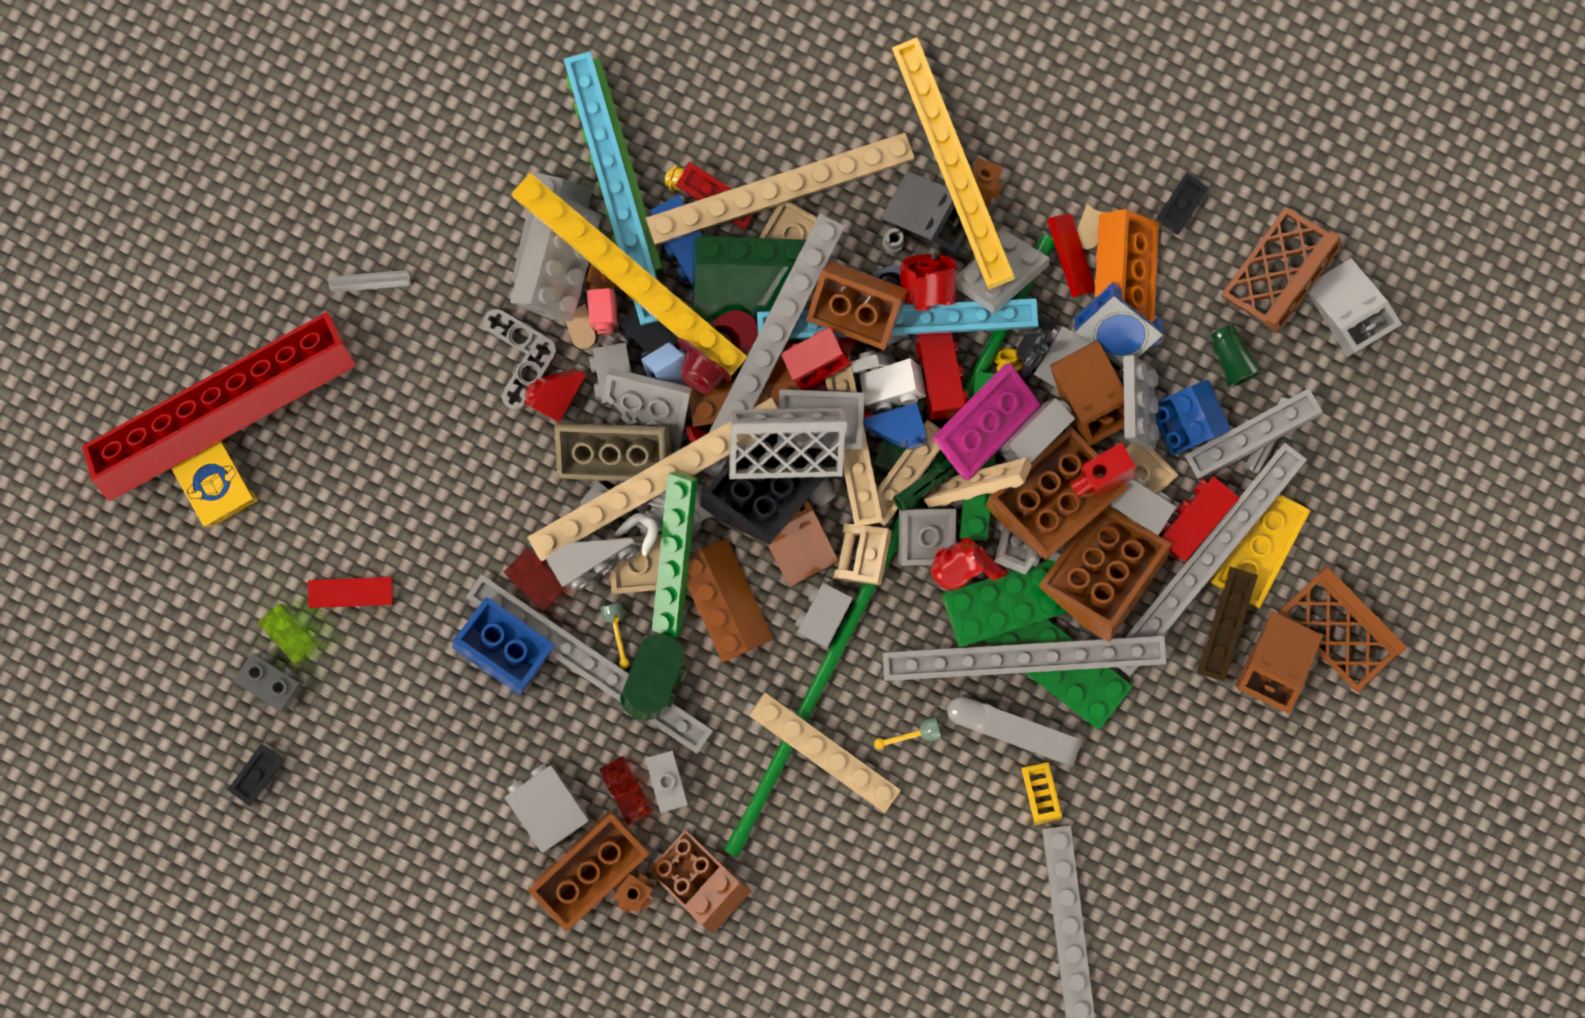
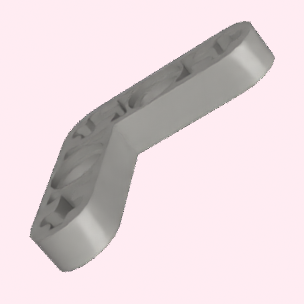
(528, 348)

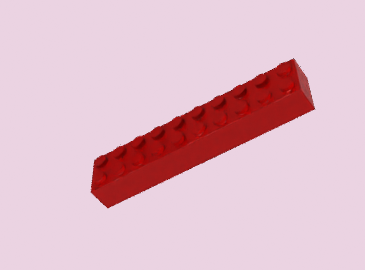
(217, 406)

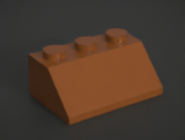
(856, 304)

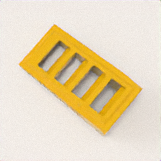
(1046, 817)

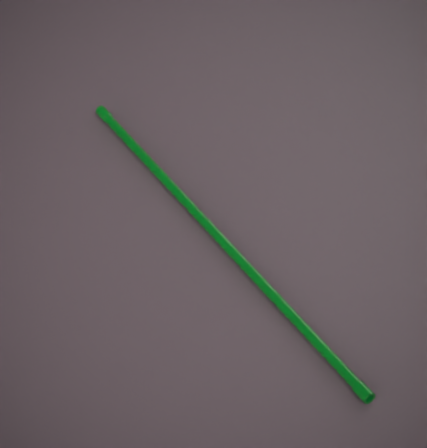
(742, 831)

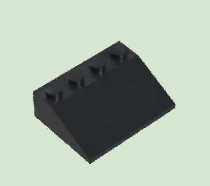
(762, 504)

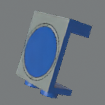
(1117, 326)

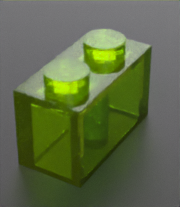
(289, 633)

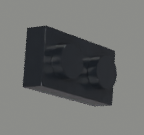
(1182, 203)
(256, 775)

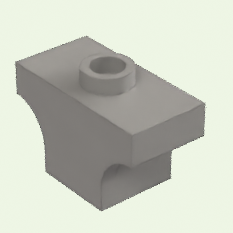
(667, 781)

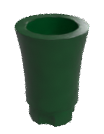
(1234, 356)

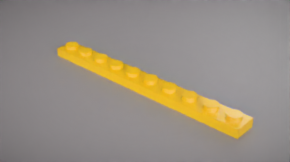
(953, 164)
(626, 273)

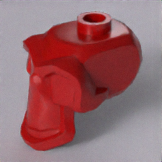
(961, 562)

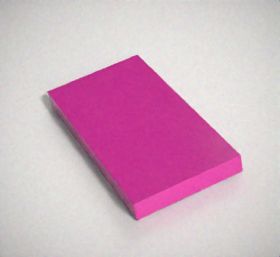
(986, 421)

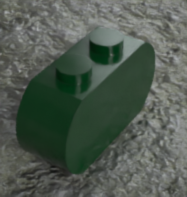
(653, 677)

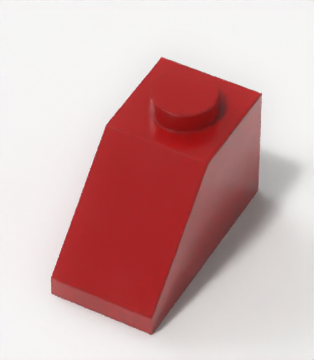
(554, 393)

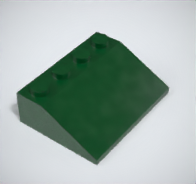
(739, 273)

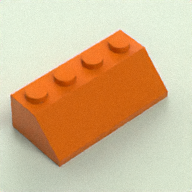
(1128, 258)

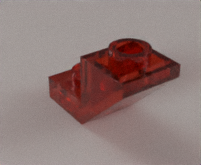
(626, 790)

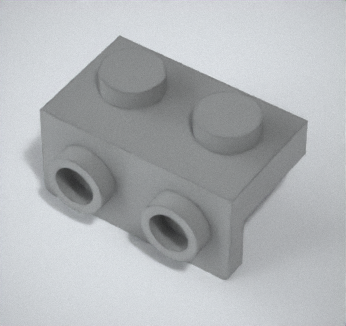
(1015, 553)

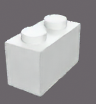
(893, 386)

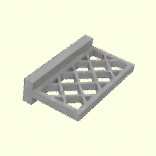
(791, 422)

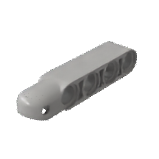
(1014, 730)

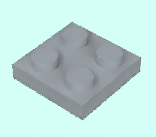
(924, 534)

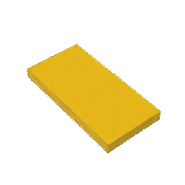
(1266, 546)

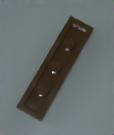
(1227, 623)

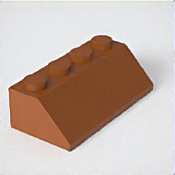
(725, 601)
(588, 870)

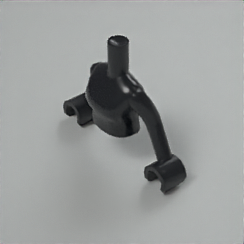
(1034, 345)

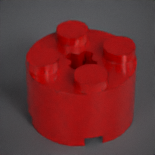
(928, 281)

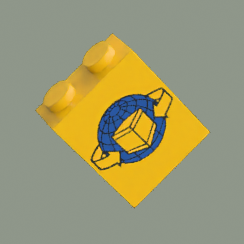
(213, 485)

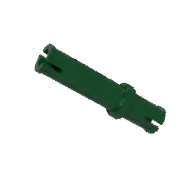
(938, 474)

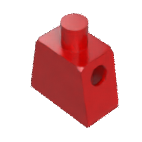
(1113, 464)

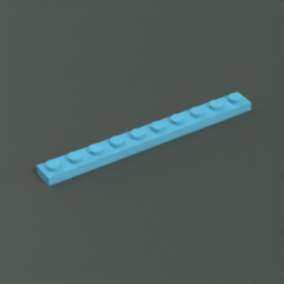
(609, 166)
(940, 319)

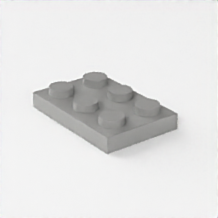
(1025, 265)
(851, 403)
(1140, 403)

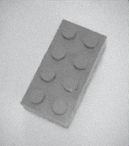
(551, 270)

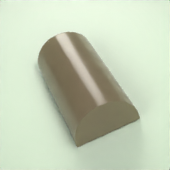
(608, 450)

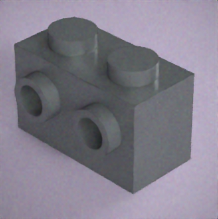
(269, 681)

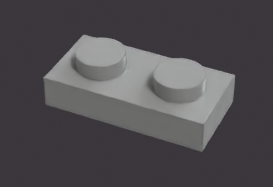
(871, 361)

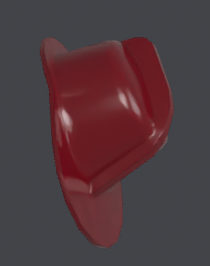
(738, 329)
(700, 371)

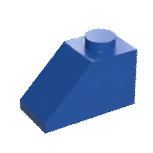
(899, 426)

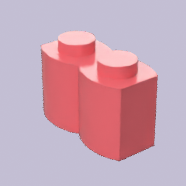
(603, 310)

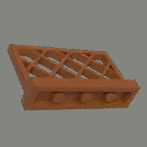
(1297, 286)
(1360, 612)

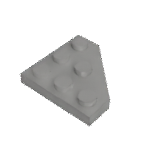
(649, 402)

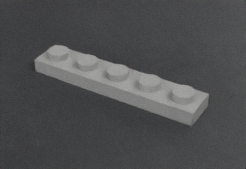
(1254, 434)

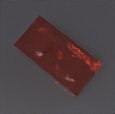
(535, 579)

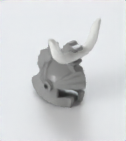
(653, 520)

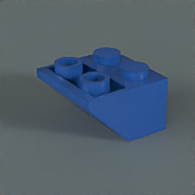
(1190, 417)

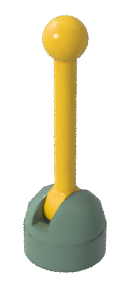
(613, 613)
(929, 731)

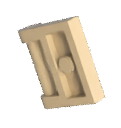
(870, 554)

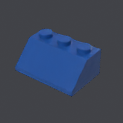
(503, 646)

